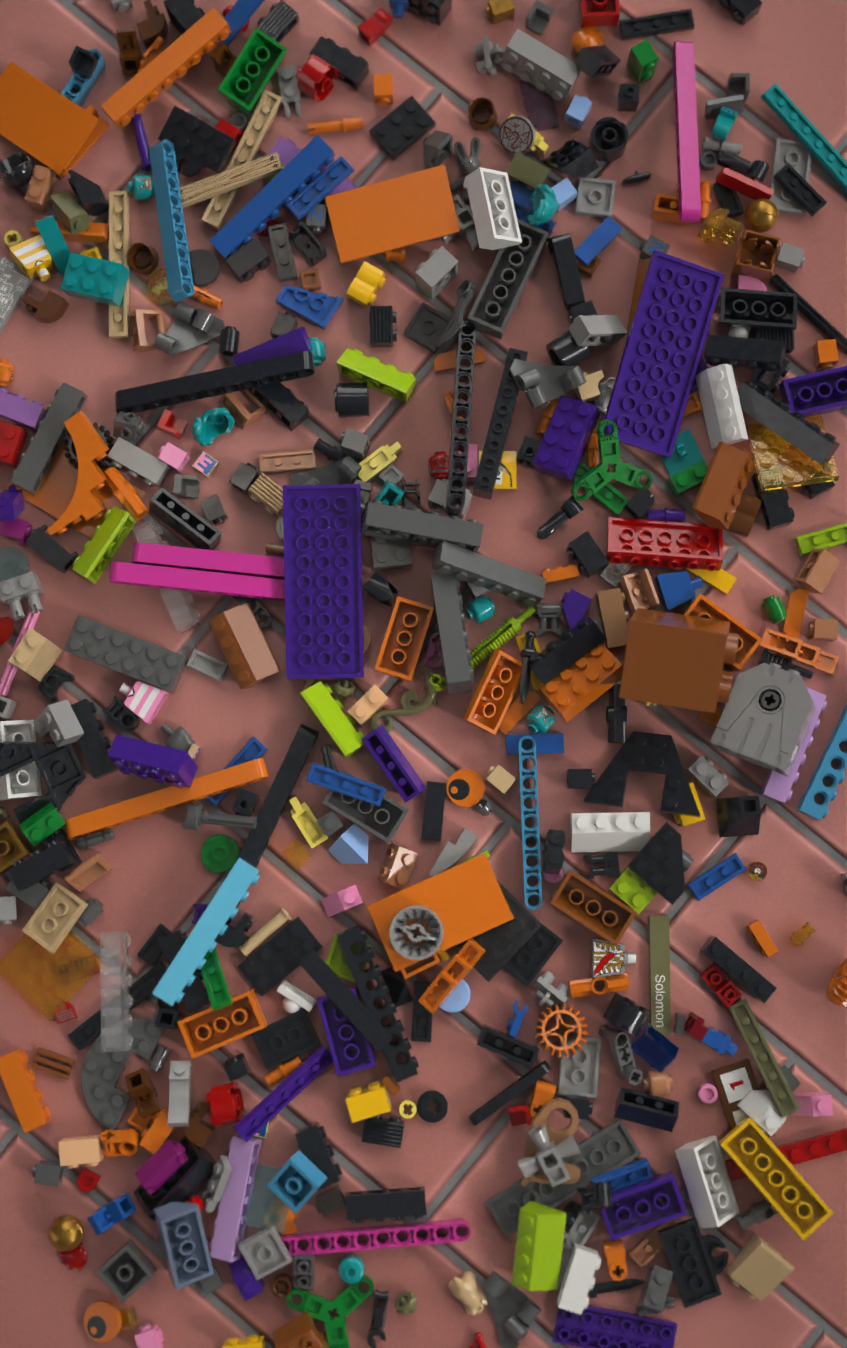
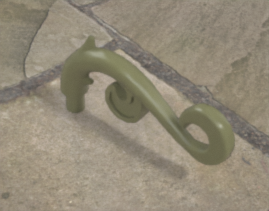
(431, 698)

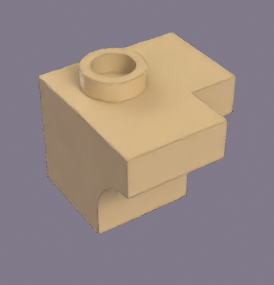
(589, 391)

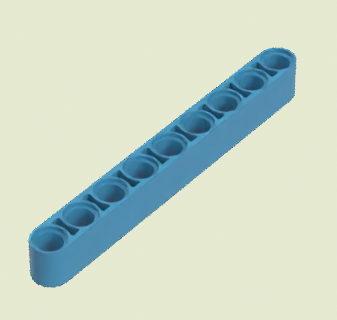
(171, 221)
(534, 831)

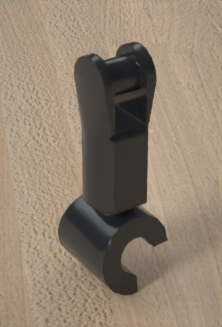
(756, 170)
(569, 509)
(378, 1318)

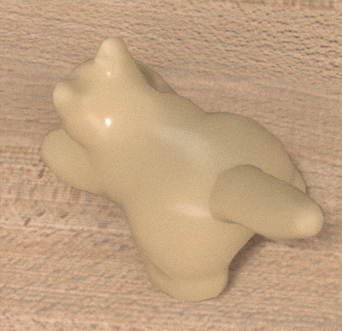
(466, 1291)

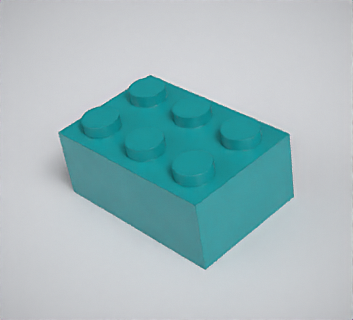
(95, 279)

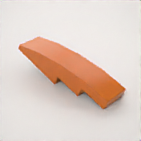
(799, 651)
(452, 975)

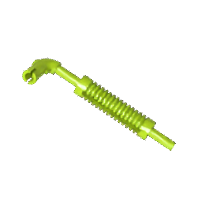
(486, 648)

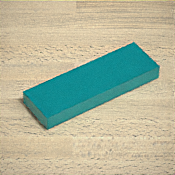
(54, 241)

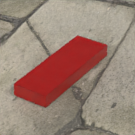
(743, 184)

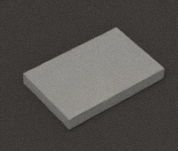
(580, 1072)

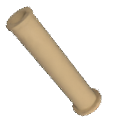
(264, 932)

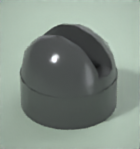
(484, 807)

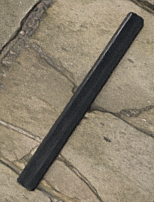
(811, 313)

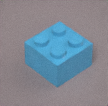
(297, 1181)

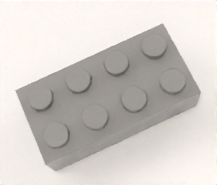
(540, 66)

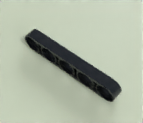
(509, 1093)

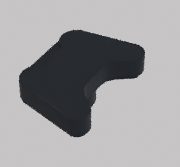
(53, 682)
(571, 1210)

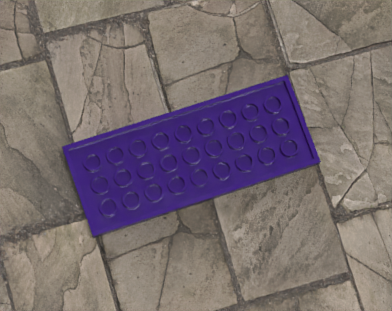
(662, 353)
(323, 581)

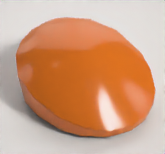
(585, 38)

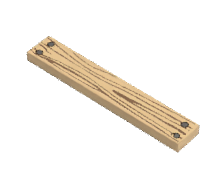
(230, 179)

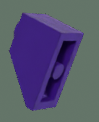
(574, 607)
(245, 1279)

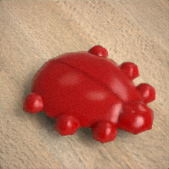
(75, 1258)

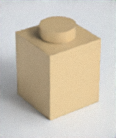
(500, 778)

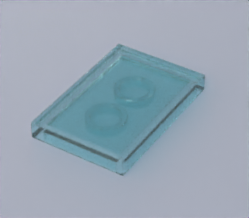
(265, 1206)

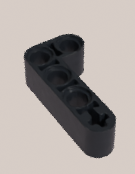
(567, 270)

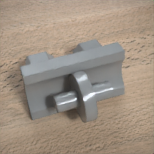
(486, 49)
(547, 992)

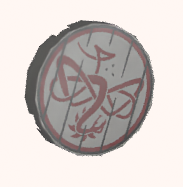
(516, 134)

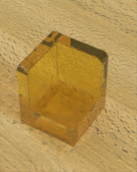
(297, 854)

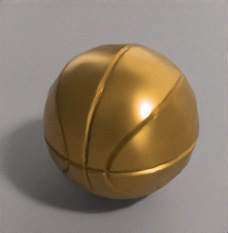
(761, 215)
(66, 1233)

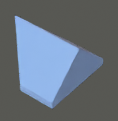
(351, 846)

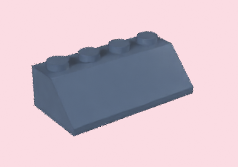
(183, 1243)

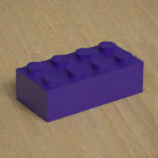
(816, 392)
(566, 438)
(153, 761)
(347, 1044)
(643, 1206)

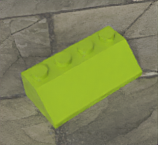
(377, 375)
(104, 544)
(333, 718)
(538, 1247)

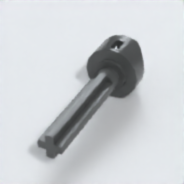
(197, 816)

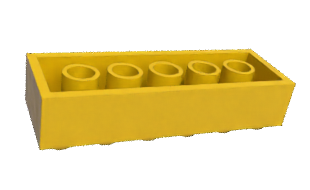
(775, 1178)

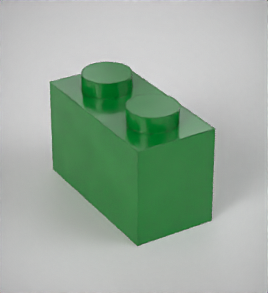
(642, 61)
(687, 479)
(42, 824)

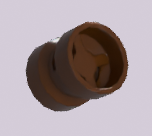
(279, 1289)

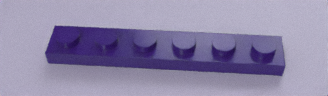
(283, 1093)

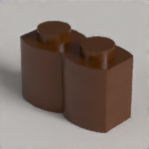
(745, 515)

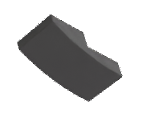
(303, 1271)

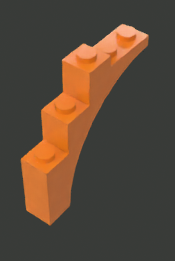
(88, 447)

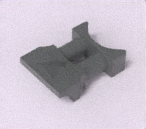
(545, 611)

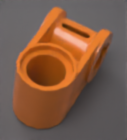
(541, 1095)
(120, 1143)
(615, 1256)

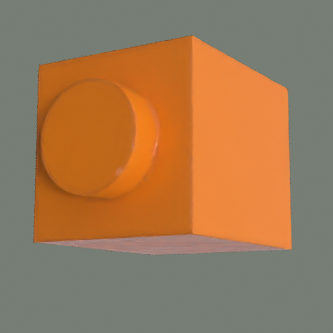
(383, 89)
(825, 354)

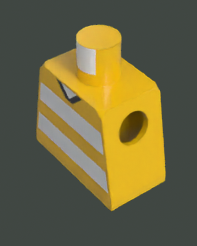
(33, 258)

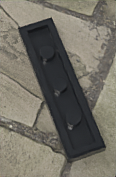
(656, 24)

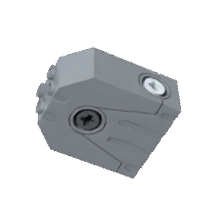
(763, 732)

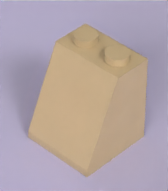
(35, 655)
(759, 1268)

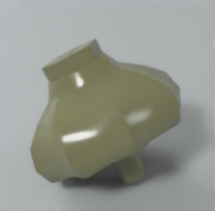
(344, 689)
(406, 1303)

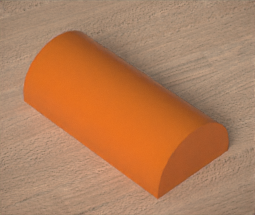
(494, 692)

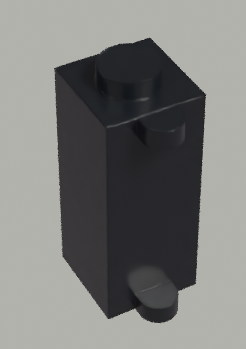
(51, 549)

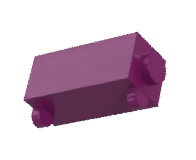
(16, 530)
(161, 1166)

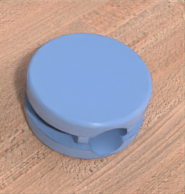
(457, 999)

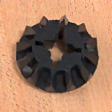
(427, 1114)

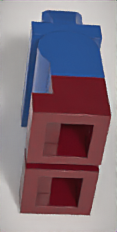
(715, 1039)

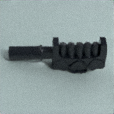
(767, 657)

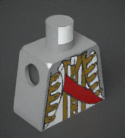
(609, 958)

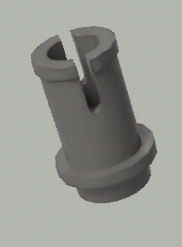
(158, 1059)

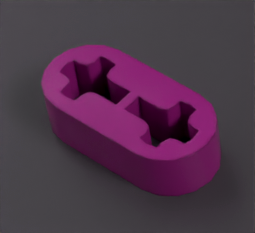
(430, 652)

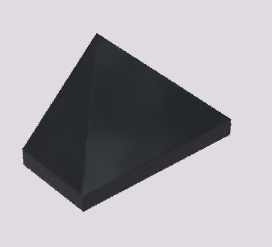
(397, 986)

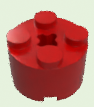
(316, 78)
(225, 1104)

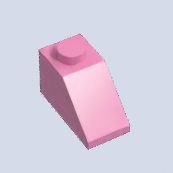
(472, 462)
(342, 900)
(814, 1104)

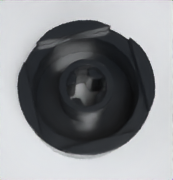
(608, 139)
(626, 1014)

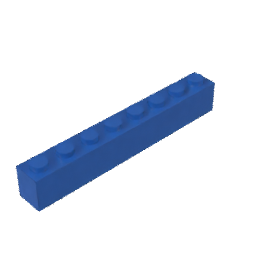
(273, 197)

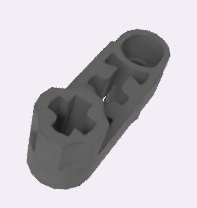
(620, 1043)

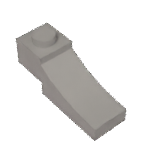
(179, 1093)

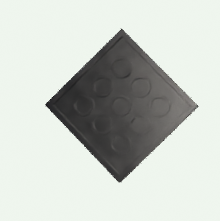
(506, 939)

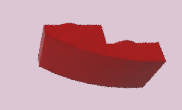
(720, 984)

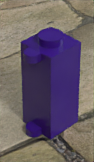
(11, 503)

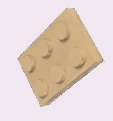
(55, 917)

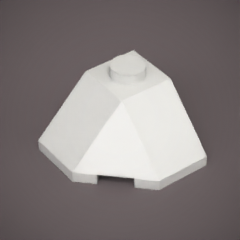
(762, 1110)

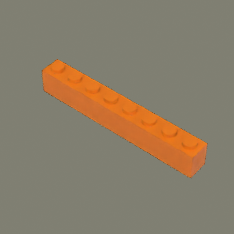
(166, 68)

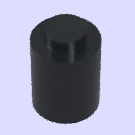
(229, 341)

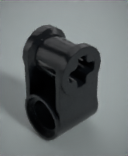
(119, 712)

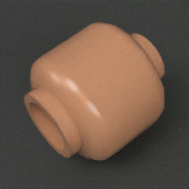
(658, 1083)

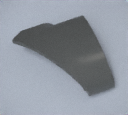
(189, 329)
(545, 382)
(338, 472)
(511, 1310)

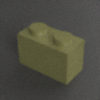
(528, 171)

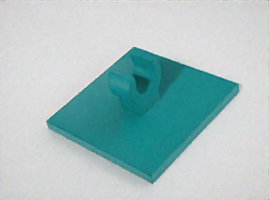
(684, 453)

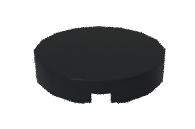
(203, 267)

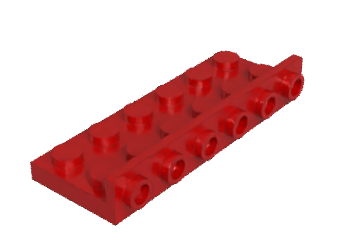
(664, 544)

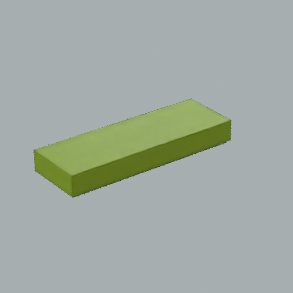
(822, 539)

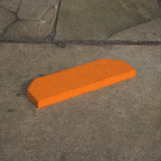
(447, 360)
(795, 612)
(517, 711)

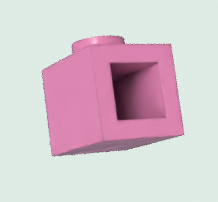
(173, 457)
(149, 1336)

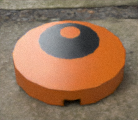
(465, 788)
(102, 1321)

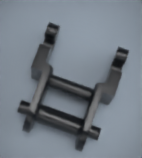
(408, 492)

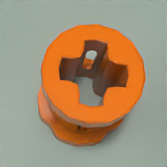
(396, 255)

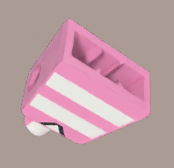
(143, 699)

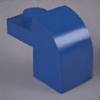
(111, 1213)

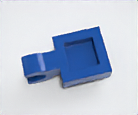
(515, 1023)

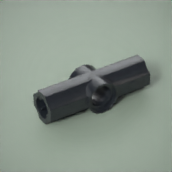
(616, 715)

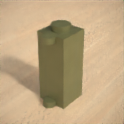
(70, 212)

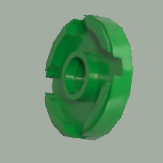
(219, 853)

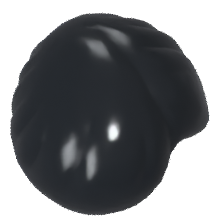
(17, 170)

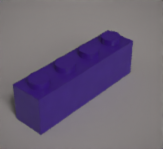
(288, 343)
(393, 763)

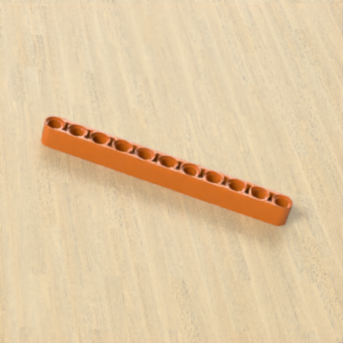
(165, 799)

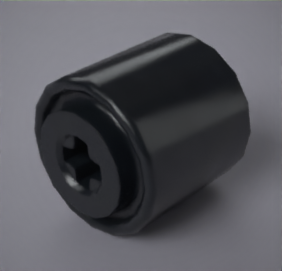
(566, 352)
(352, 399)

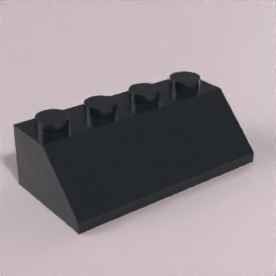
(757, 308)
(182, 1182)

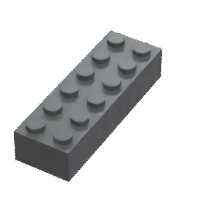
(507, 281)
(419, 527)
(452, 637)
(126, 654)

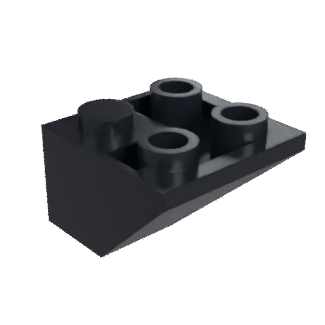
(573, 159)
(88, 194)
(738, 816)

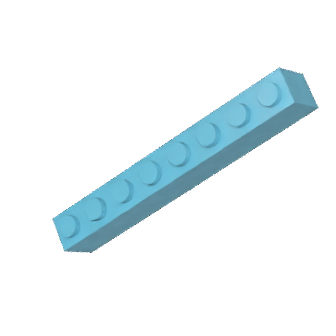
(205, 932)

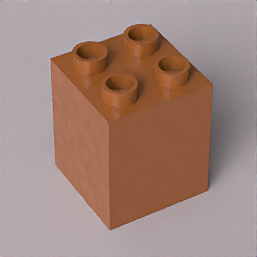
(678, 660)

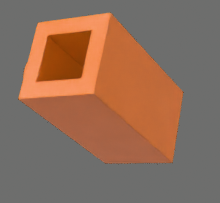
(157, 1134)

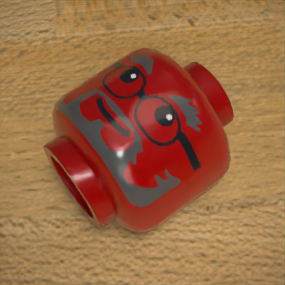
(438, 465)

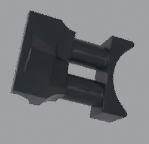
(609, 868)
(602, 1197)

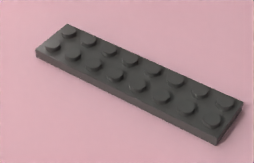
(599, 1154)

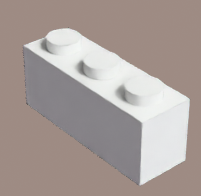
(578, 1279)

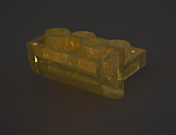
(719, 225)

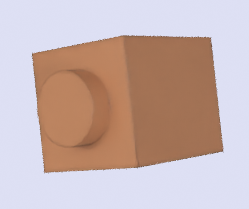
(823, 629)

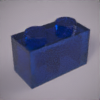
(654, 1048)

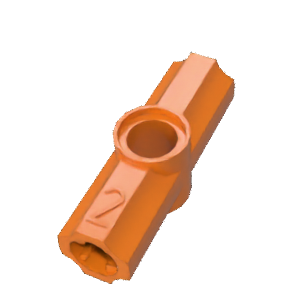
(125, 493)
(585, 986)

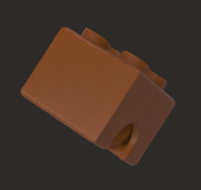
(756, 255)
(299, 1334)

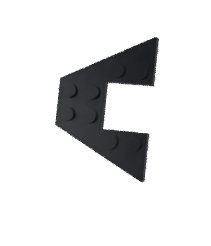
(646, 754)
(56, 765)

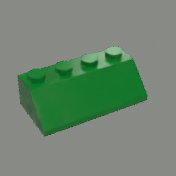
(251, 71)

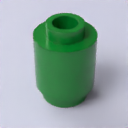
(774, 609)

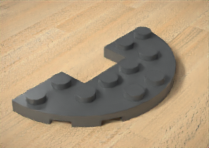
(103, 1070)

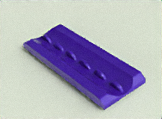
(612, 1329)

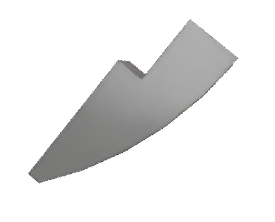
(452, 853)

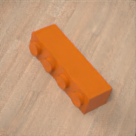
(23, 1091)

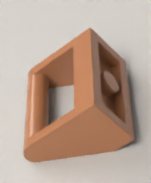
(138, 329)
(238, 411)
(88, 872)

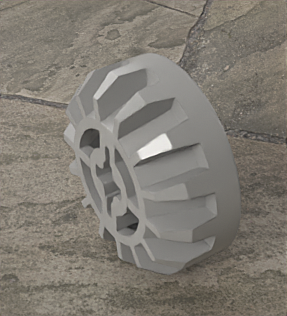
(433, 938)

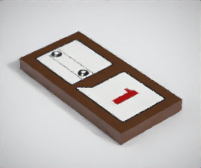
(732, 1086)

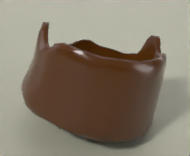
(482, 114)
(142, 258)

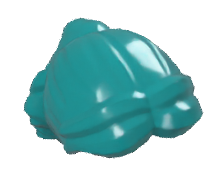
(544, 205)
(211, 425)

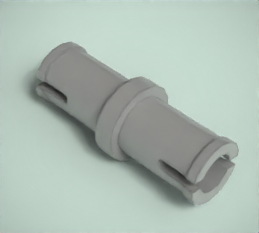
(718, 145)

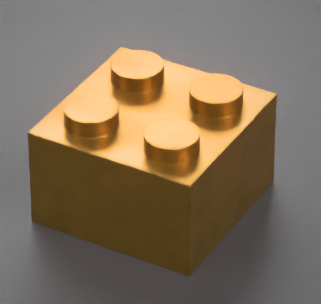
(12, 846)

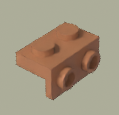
(639, 590)
(397, 866)

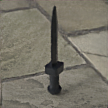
(526, 670)
(614, 1286)

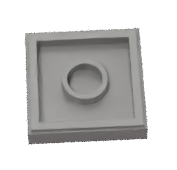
(595, 197)
(265, 1252)

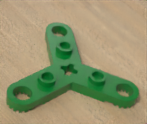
(609, 453)
(344, 1303)

